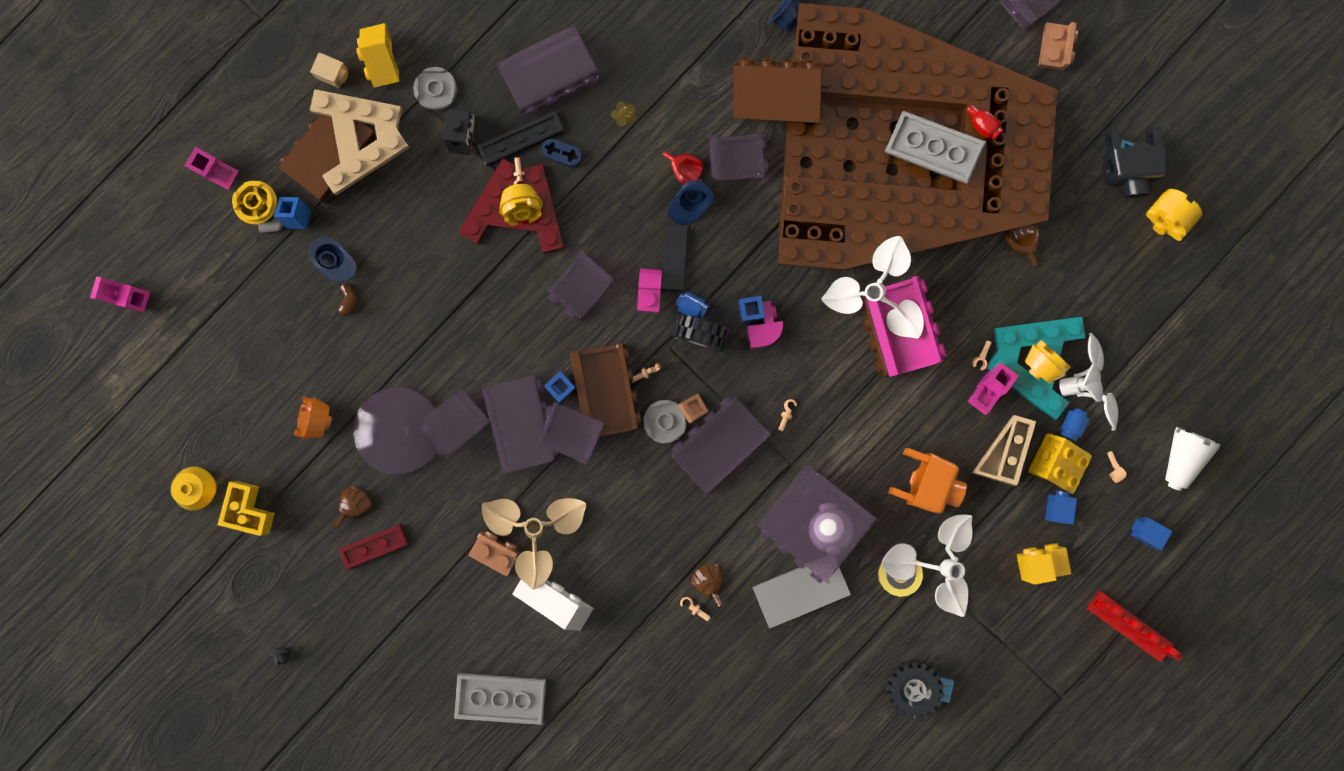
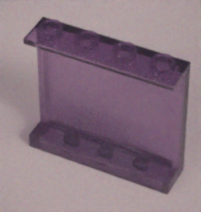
(797, 519)

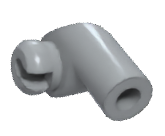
(270, 226)

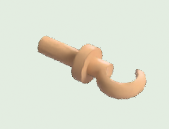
(518, 173)
(645, 372)
(786, 415)
(696, 609)

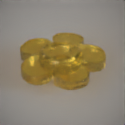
(624, 113)

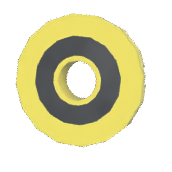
(900, 587)

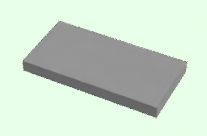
(935, 147)
(797, 594)
(500, 698)

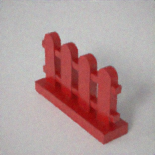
(1132, 628)

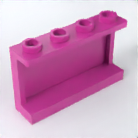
(907, 353)

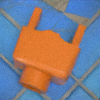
(932, 483)

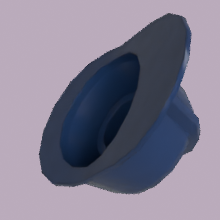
(786, 15)
(690, 202)
(332, 259)

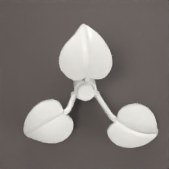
(891, 258)
(1092, 382)
(957, 536)

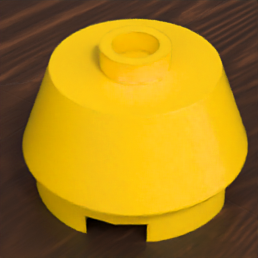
(254, 202)
(520, 204)
(1046, 363)
(193, 488)

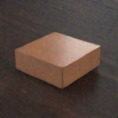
(693, 408)

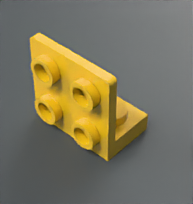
(1060, 462)

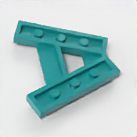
(1053, 334)

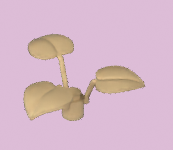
(533, 566)

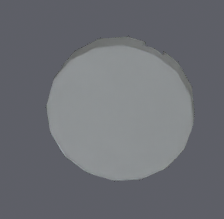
(435, 88)
(664, 421)

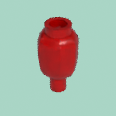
(985, 123)

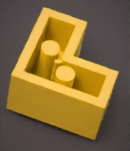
(376, 52)
(239, 510)
(1043, 564)

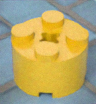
(1174, 214)

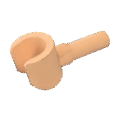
(982, 356)
(1119, 473)

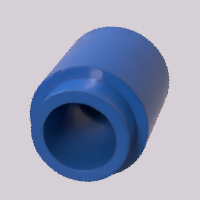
(691, 305)
(1074, 425)

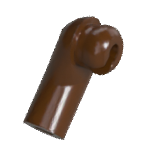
(350, 300)

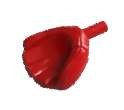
(685, 166)

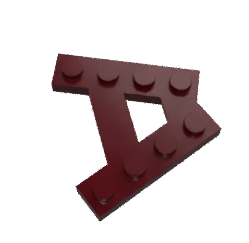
(488, 204)

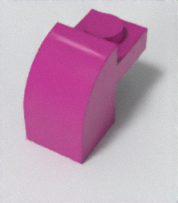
(212, 168)
(649, 290)
(120, 294)
(766, 333)
(991, 387)

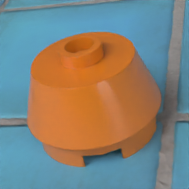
(313, 418)

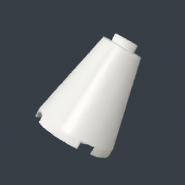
(1188, 457)

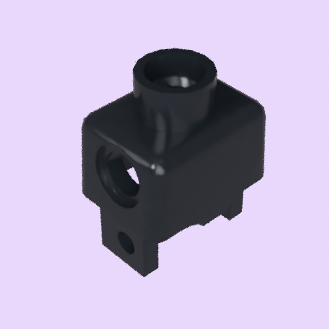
(1136, 165)

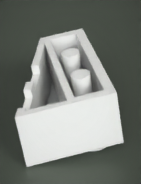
(555, 604)

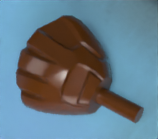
(1025, 241)
(352, 504)
(708, 581)

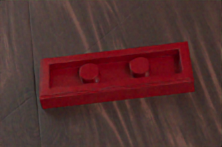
(373, 546)

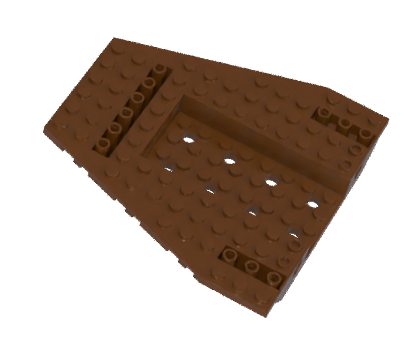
(872, 77)

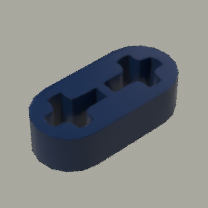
(563, 148)

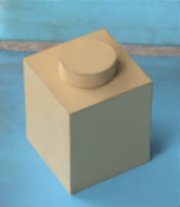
(329, 70)

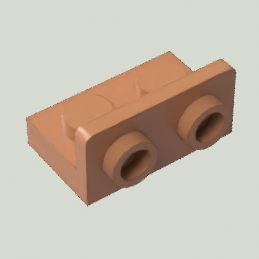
(1057, 46)
(494, 553)

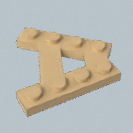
(355, 162)

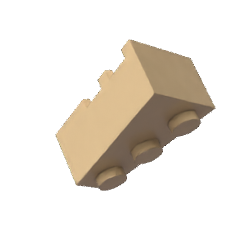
(1008, 452)

